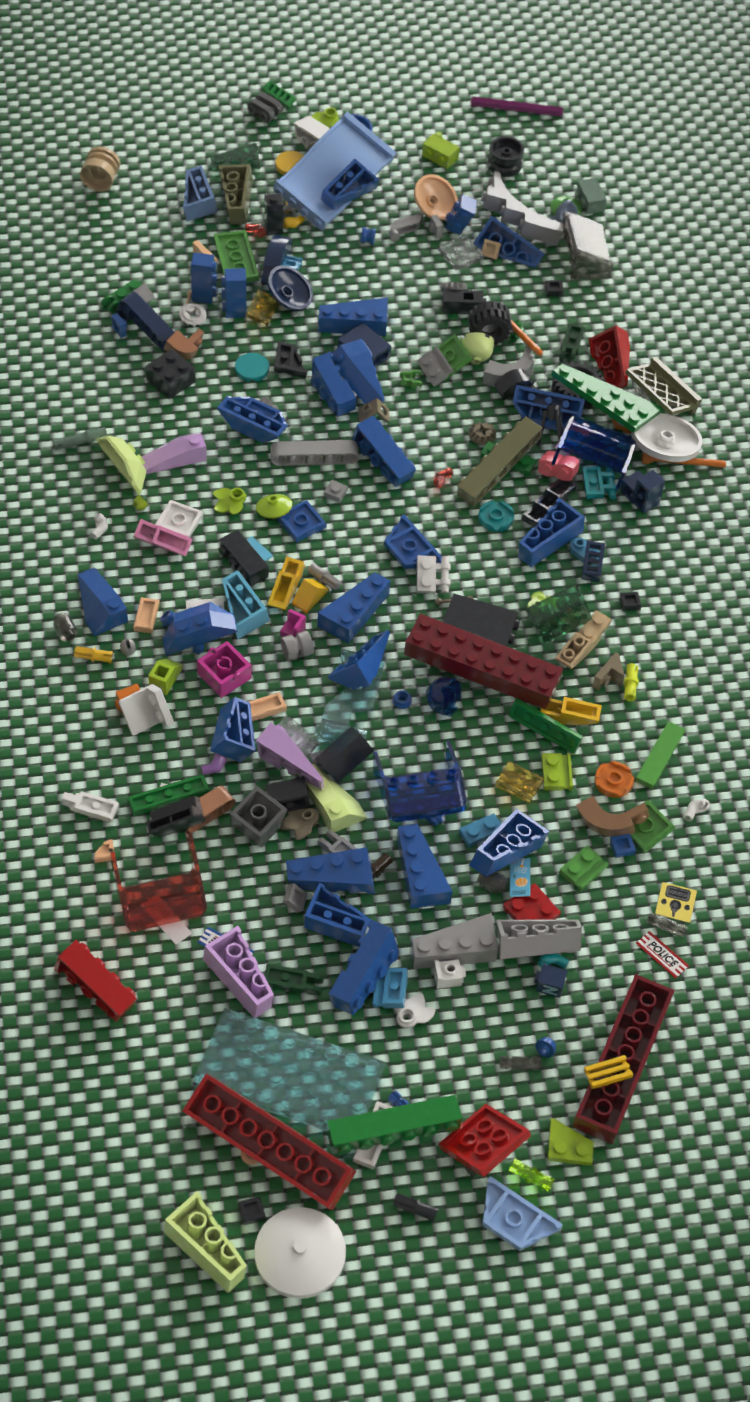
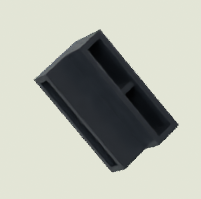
(344, 754)
(175, 817)

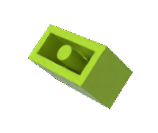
(440, 151)

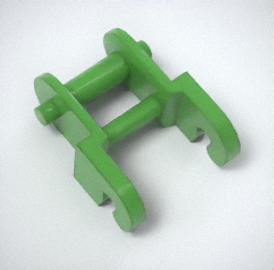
(408, 375)

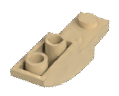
(584, 641)

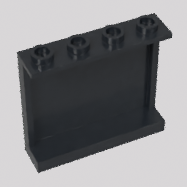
(482, 619)

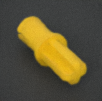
(93, 654)

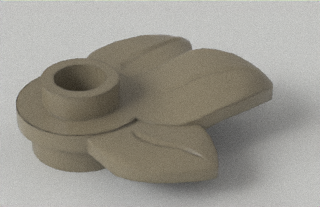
(298, 821)

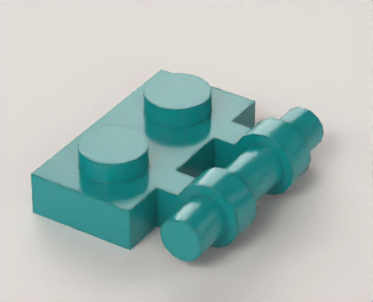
(593, 483)

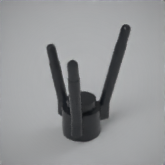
(554, 414)

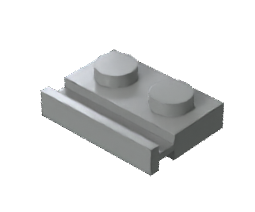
(435, 366)

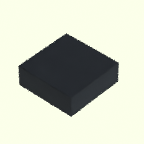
(554, 288)
(630, 601)
(251, 1210)

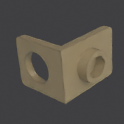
(373, 408)

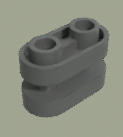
(264, 107)

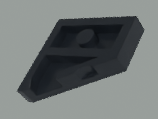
(288, 360)

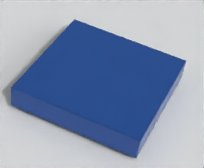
(302, 521)

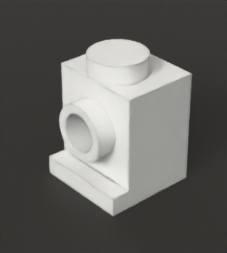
(448, 973)

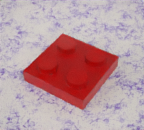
(532, 907)

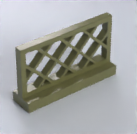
(667, 380)

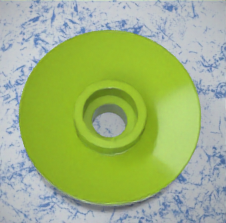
(274, 506)

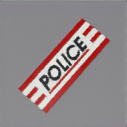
(662, 954)

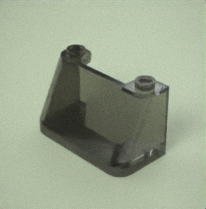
(586, 247)

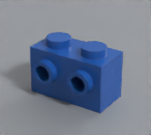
(460, 214)

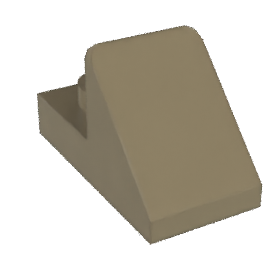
(610, 671)

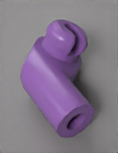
(215, 766)

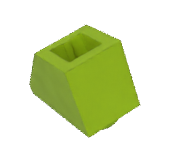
(165, 674)

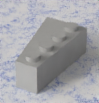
(467, 941)

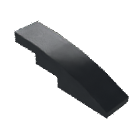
(540, 506)

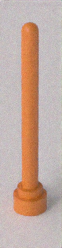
(526, 339)
(647, 459)

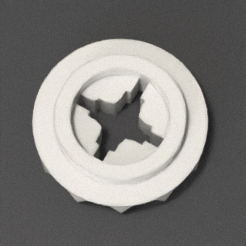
(189, 309)

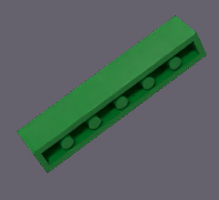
(393, 1124)

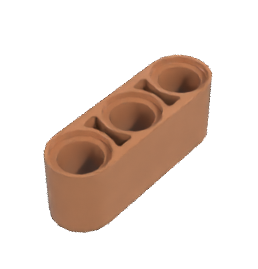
(214, 805)

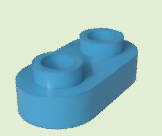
(578, 548)

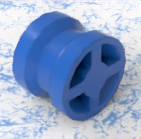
(368, 235)

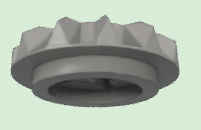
(453, 286)

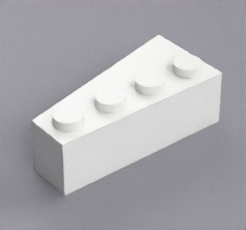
(309, 131)

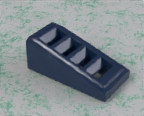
(593, 573)

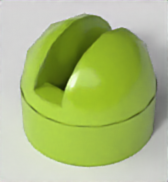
(140, 503)

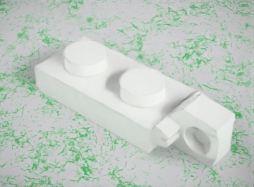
(91, 805)

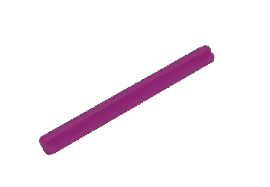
(517, 106)

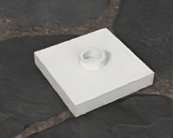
(180, 518)

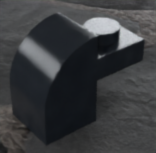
(507, 382)

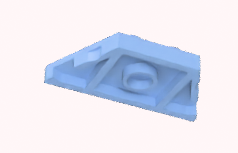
(515, 1218)

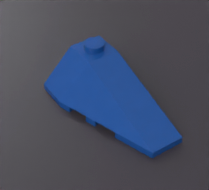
(363, 664)

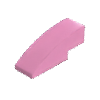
(162, 538)

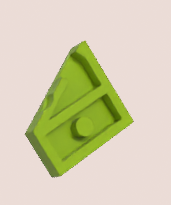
(568, 1145)

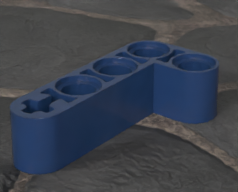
(137, 310)

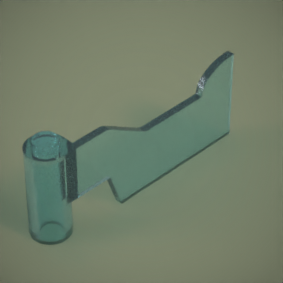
(340, 709)

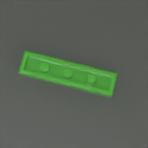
(660, 755)

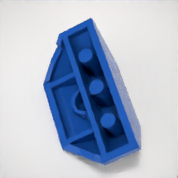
(533, 402)
(253, 418)
(197, 627)

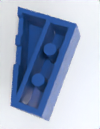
(234, 293)
(331, 385)

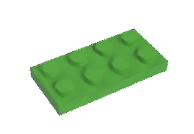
(235, 252)

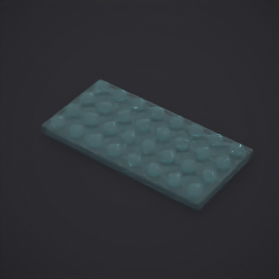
(289, 1070)

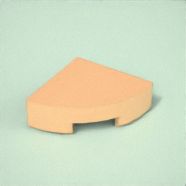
(102, 853)

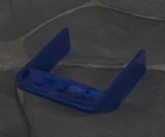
(597, 445)
(422, 793)

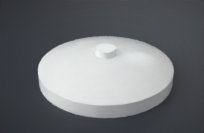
(669, 438)
(300, 1252)

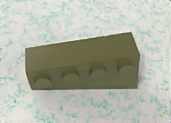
(237, 189)

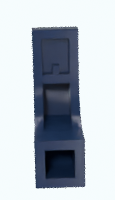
(275, 255)

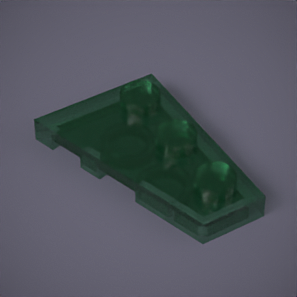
(239, 156)

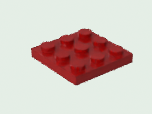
(484, 1140)

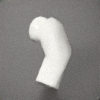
(695, 807)

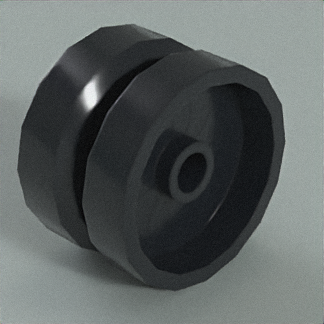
(506, 156)

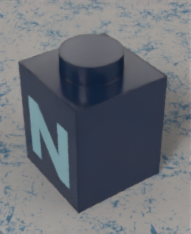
(550, 980)

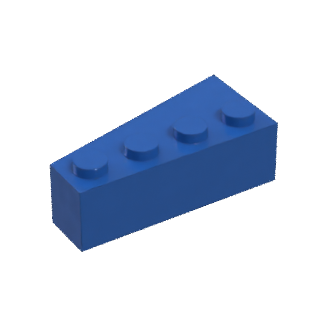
(345, 316)
(508, 843)
(421, 871)
(365, 968)

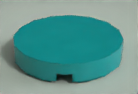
(252, 367)
(496, 516)

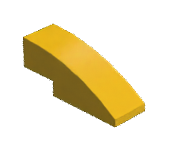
(286, 583)
(573, 711)

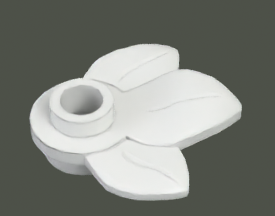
(415, 1010)

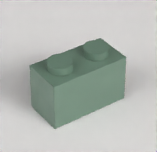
(590, 196)

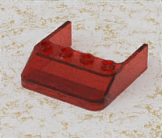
(162, 899)

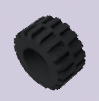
(492, 320)

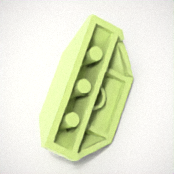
(125, 460)

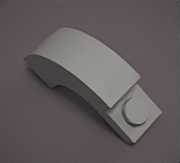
(495, 370)

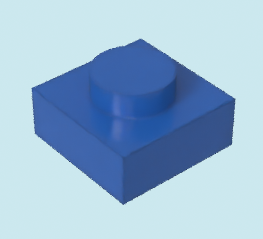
(119, 325)
(622, 845)

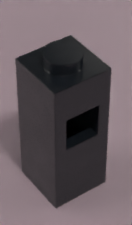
(273, 214)
(461, 301)

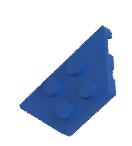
(407, 543)

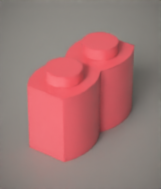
(564, 468)

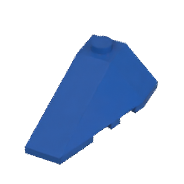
(512, 244)
(358, 370)
(100, 603)

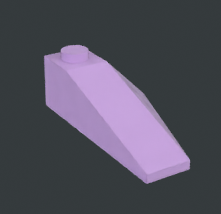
(280, 750)

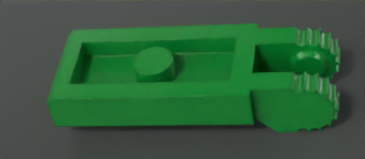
(113, 299)

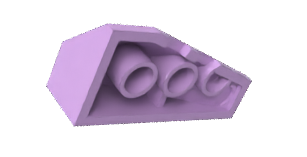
(176, 453)

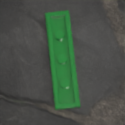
(545, 726)
(167, 795)

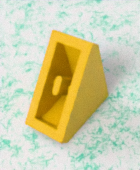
(309, 594)

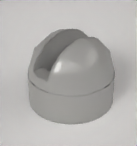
(123, 647)

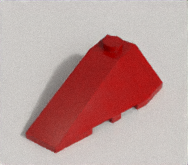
(612, 355)

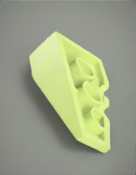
(335, 804)

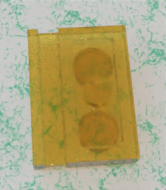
(262, 308)
(519, 782)

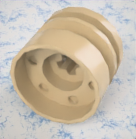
(100, 169)

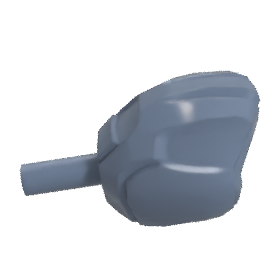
(566, 206)

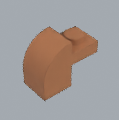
(185, 347)

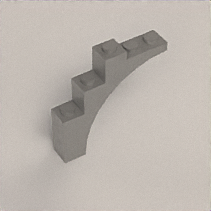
(513, 212)

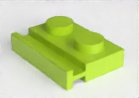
(557, 771)

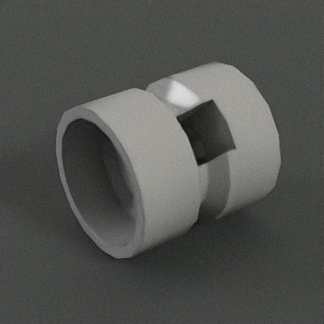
(297, 645)

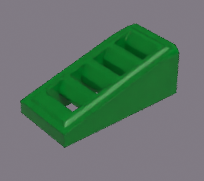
(276, 92)

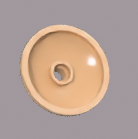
(434, 196)

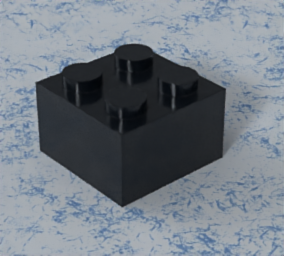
(170, 374)

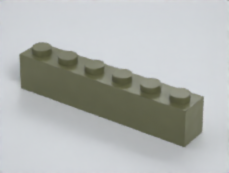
(499, 461)

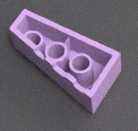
(238, 970)

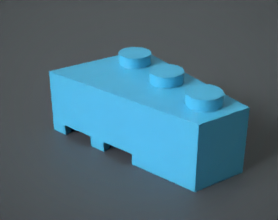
(244, 604)

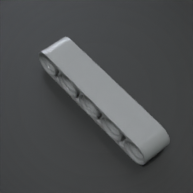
(314, 452)

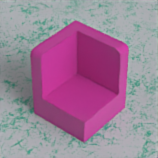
(295, 624)

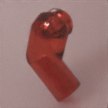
(439, 477)

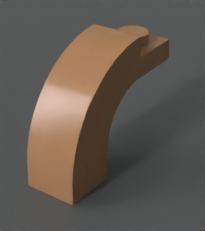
(611, 824)

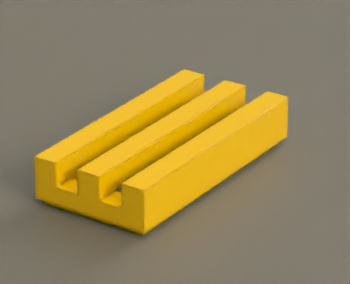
(606, 1064)

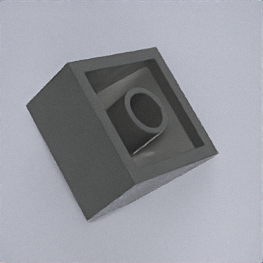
(258, 816)

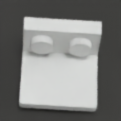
(145, 709)

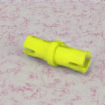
(630, 682)

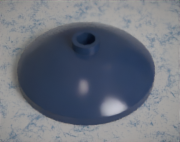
(289, 288)

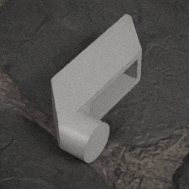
(405, 225)

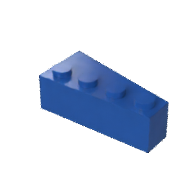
(383, 451)
(552, 531)
(354, 608)
(337, 871)

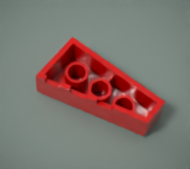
(95, 980)

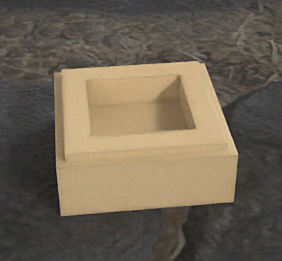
(491, 249)

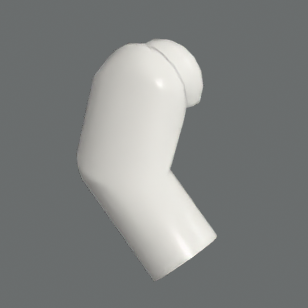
(101, 526)

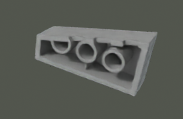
(537, 937)

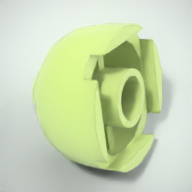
(478, 346)

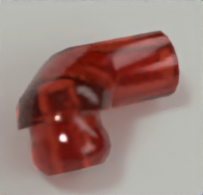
(258, 229)

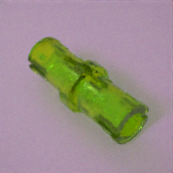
(531, 1175)

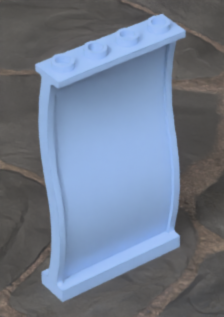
(324, 161)

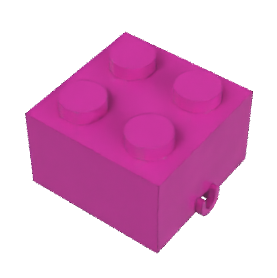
(224, 669)

